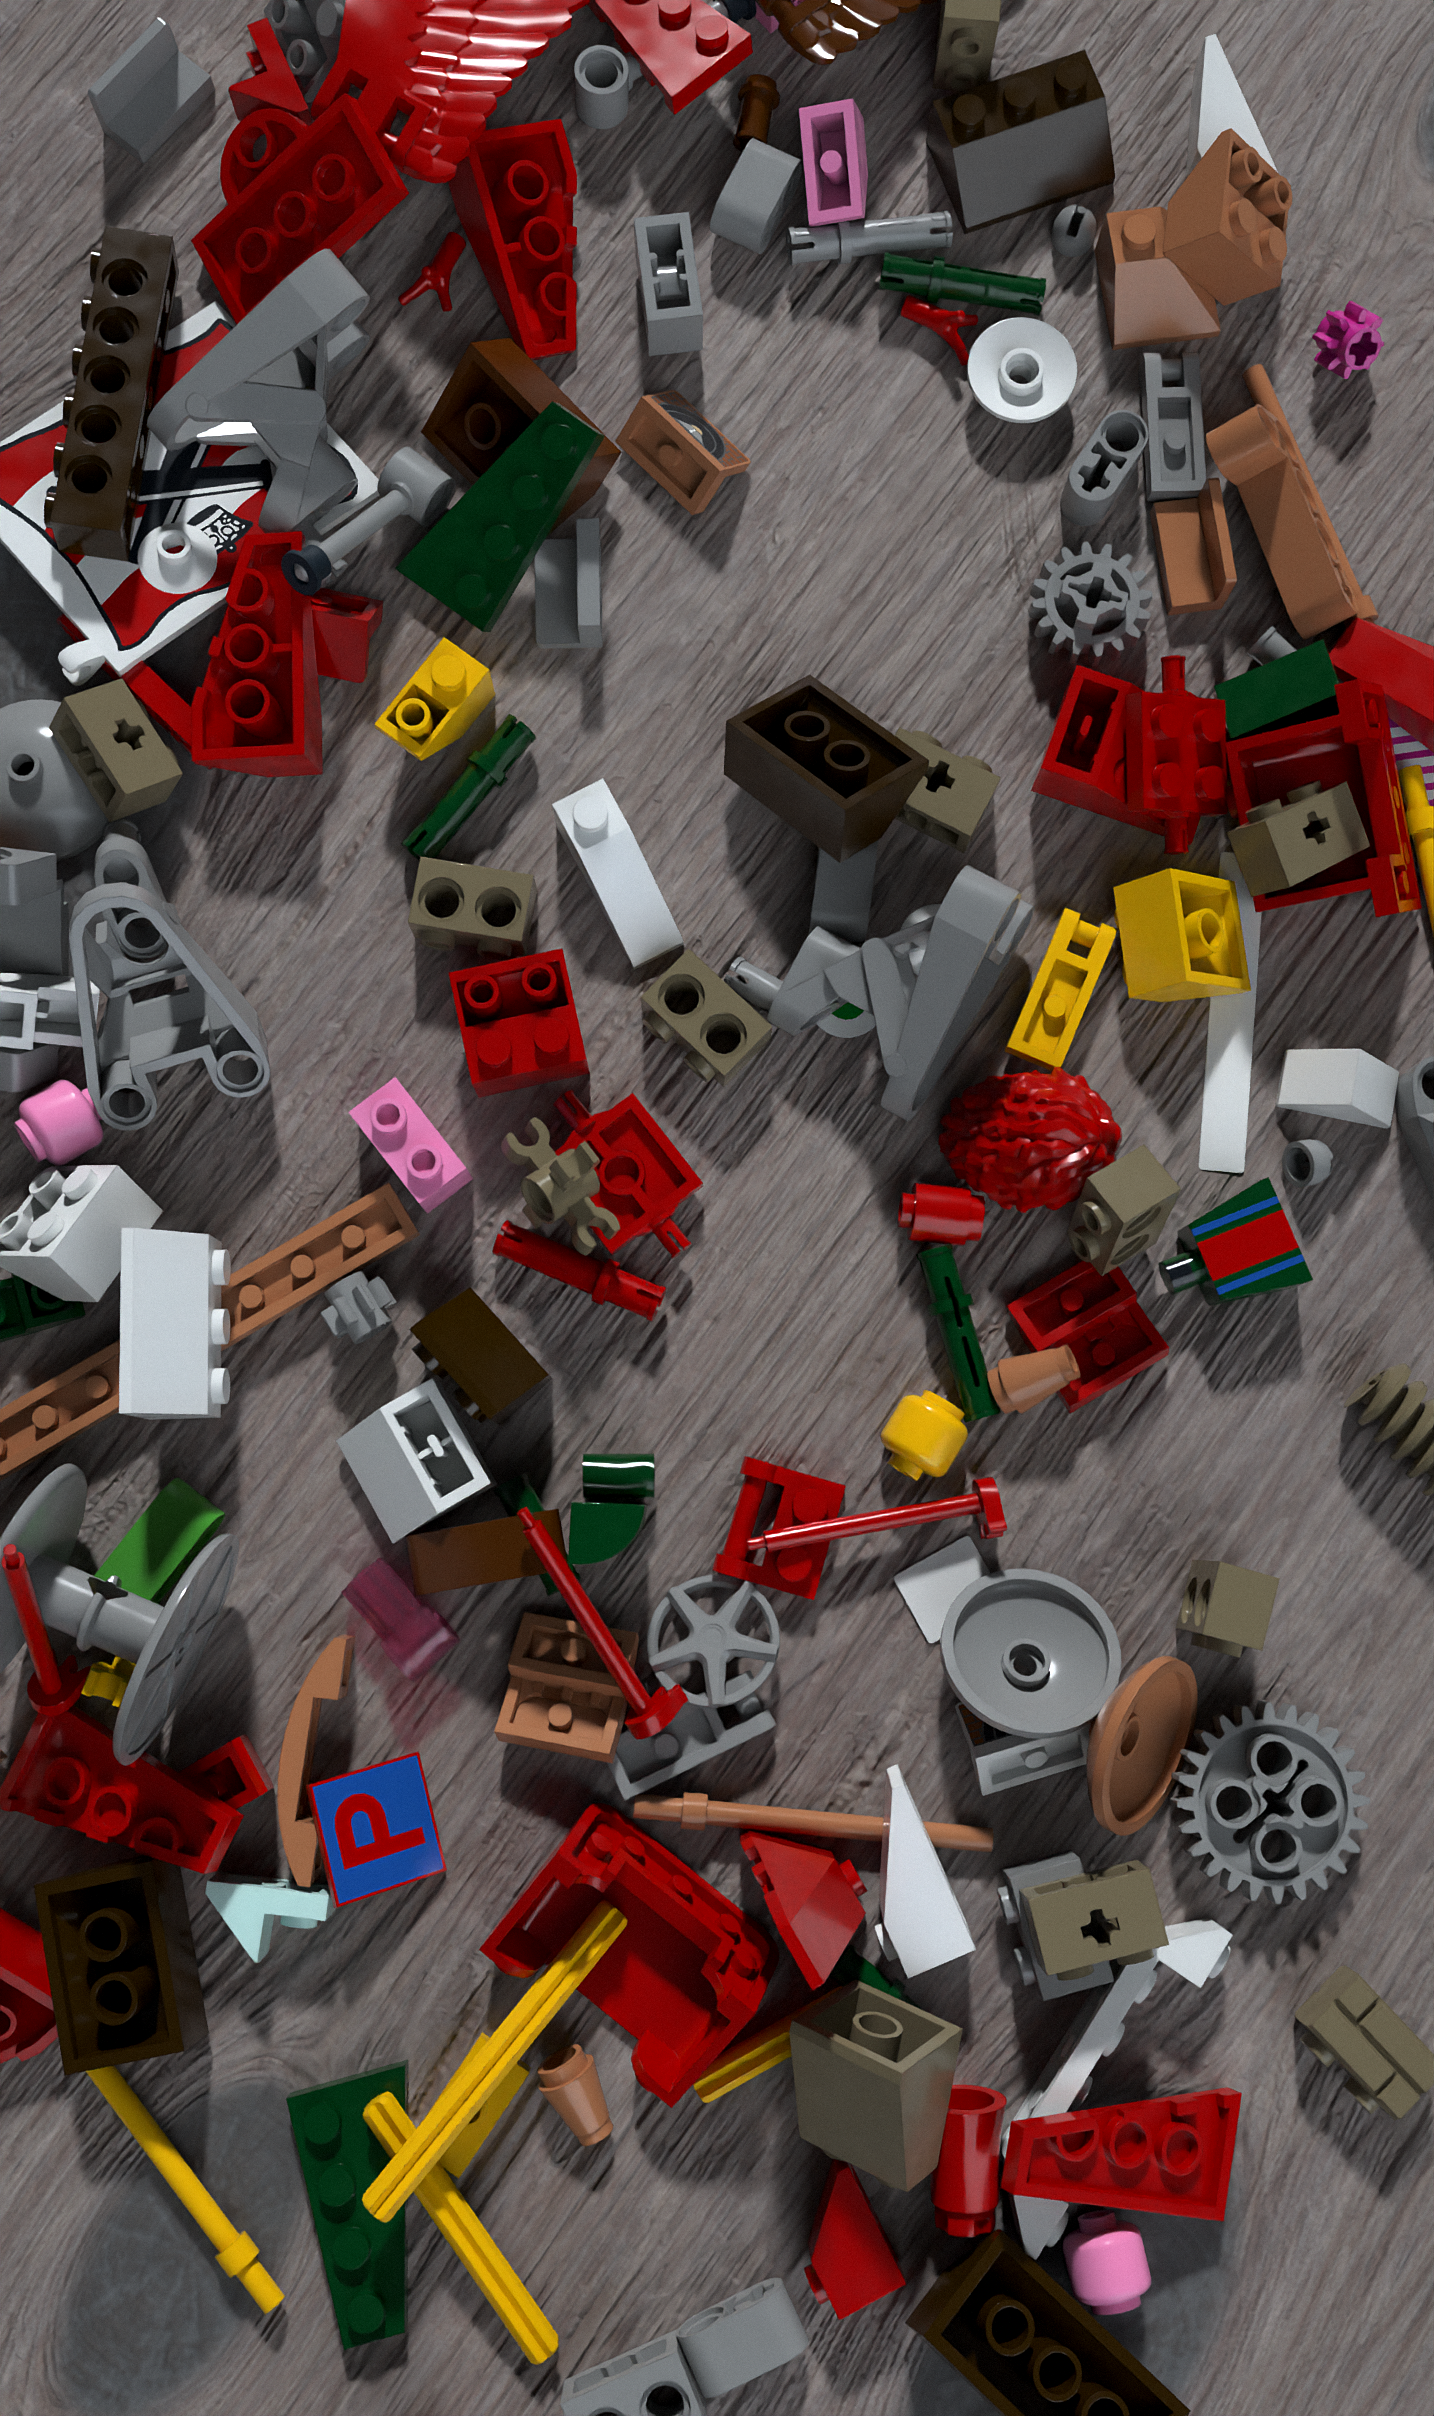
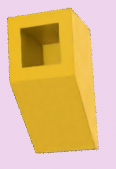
(438, 702)

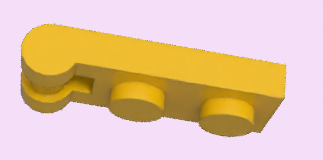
(1060, 992)

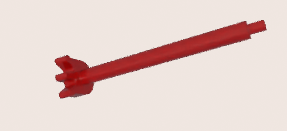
(983, 1502)
(50, 1687)
(647, 1713)

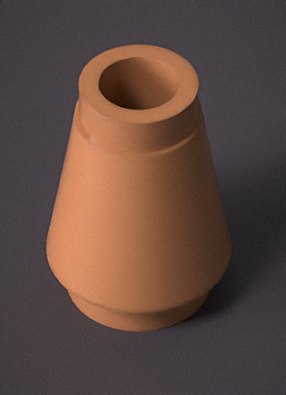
(1031, 1378)
(576, 2093)

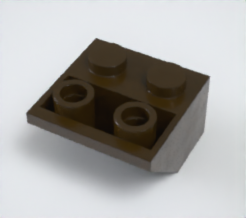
(482, 1357)

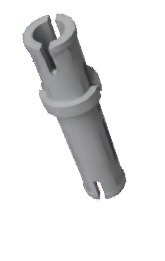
(868, 237)

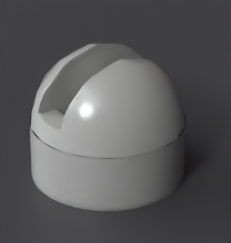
(1070, 245)
(1307, 1173)

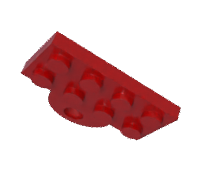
(305, 195)

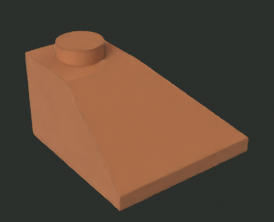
(1143, 290)

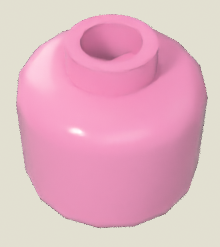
(59, 1123)
(1106, 2263)

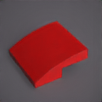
(1097, 1322)

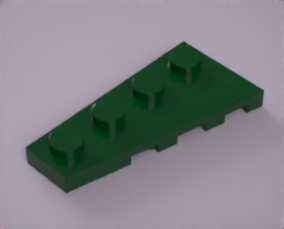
(499, 524)
(339, 2163)

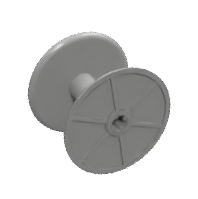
(100, 1613)

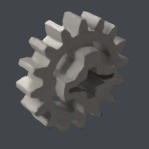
(1104, 581)

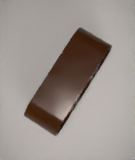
(478, 1553)

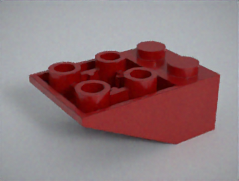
(1087, 751)

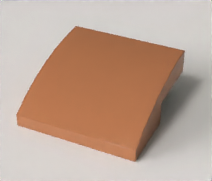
(563, 1691)

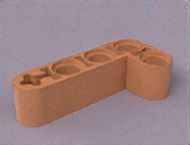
(1264, 466)

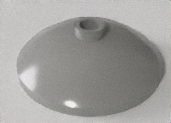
(51, 804)
(1037, 1624)

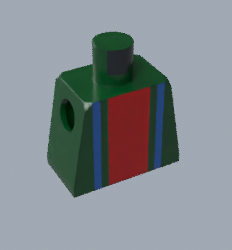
(1238, 1250)

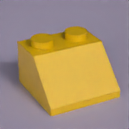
(1181, 937)

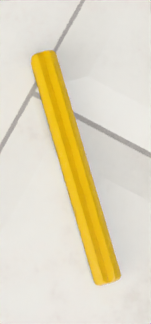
(468, 2237)

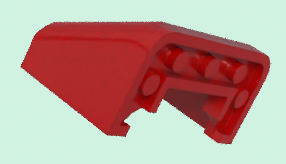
(677, 1973)

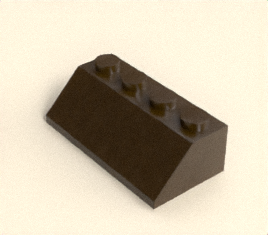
(1030, 2342)

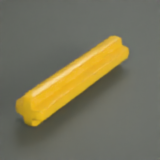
(749, 2057)

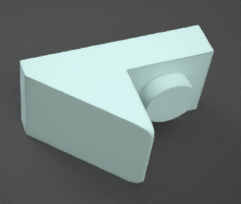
(252, 1901)

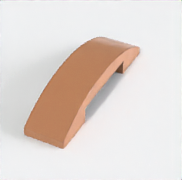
(325, 1680)

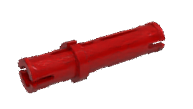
(583, 1272)

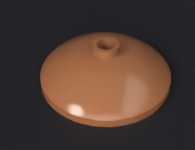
(1139, 1743)

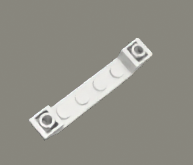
(1196, 1952)

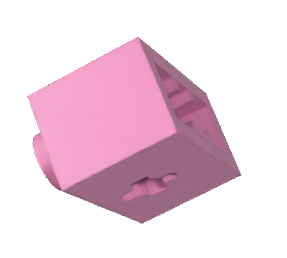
(411, 1145)

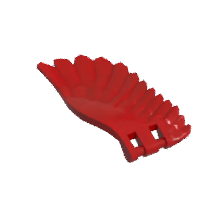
(439, 67)

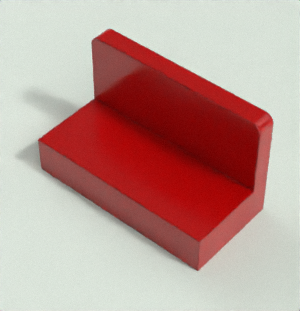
(343, 633)

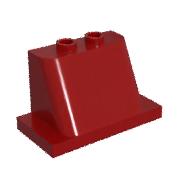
(1335, 749)

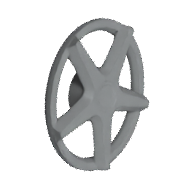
(713, 1638)

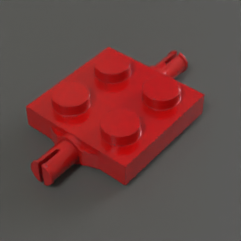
(1175, 755)
(637, 1171)

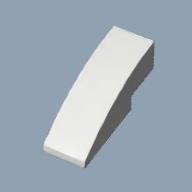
(40, 1010)

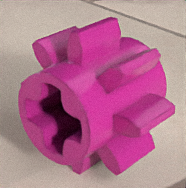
(1348, 340)

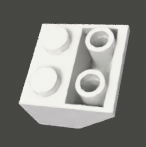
(71, 1229)
(415, 1460)

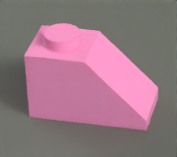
(834, 162)

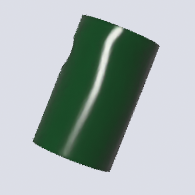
(618, 1475)

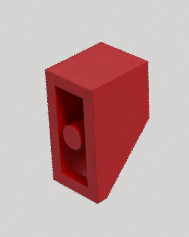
(849, 2247)

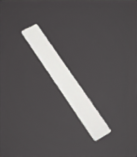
(1230, 1048)

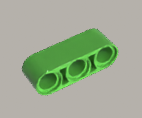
(163, 1541)

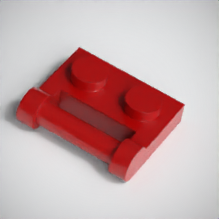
(801, 1502)

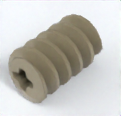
(1402, 1416)

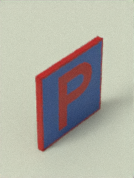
(375, 1829)

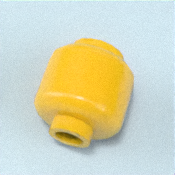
(924, 1435)

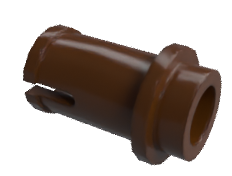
(757, 100)

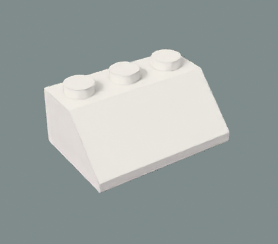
(172, 1325)

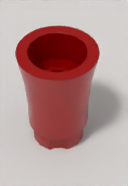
(968, 2164)

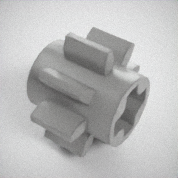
(358, 1307)

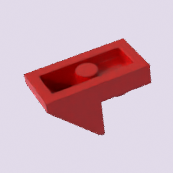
(272, 80)
(231, 1773)

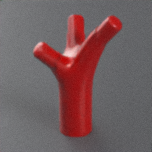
(438, 272)
(941, 321)

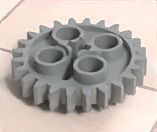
(1309, 1840)

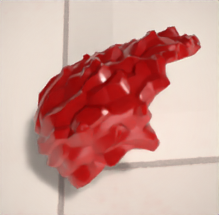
(1029, 1138)

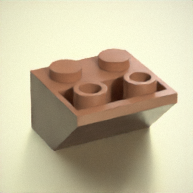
(1230, 222)

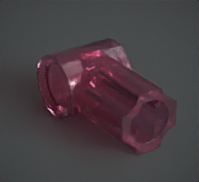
(410, 1630)

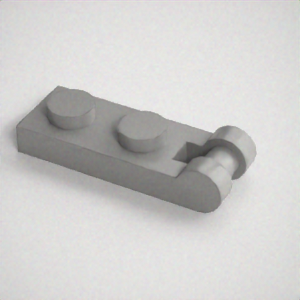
(1174, 426)
(686, 1741)

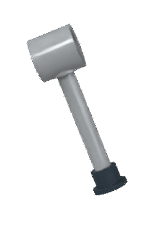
(610, 69)
(408, 487)

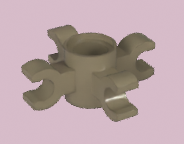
(560, 1186)

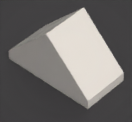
(1338, 1085)

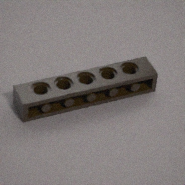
(105, 520)

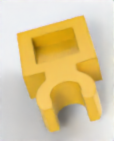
(109, 1679)

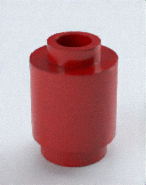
(941, 1214)

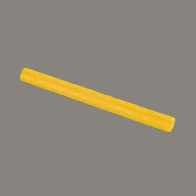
(493, 2062)

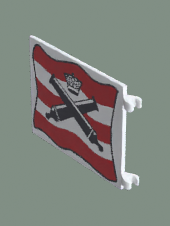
(196, 485)

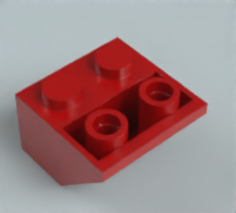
(518, 1023)

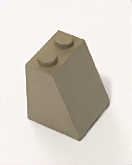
(874, 2082)

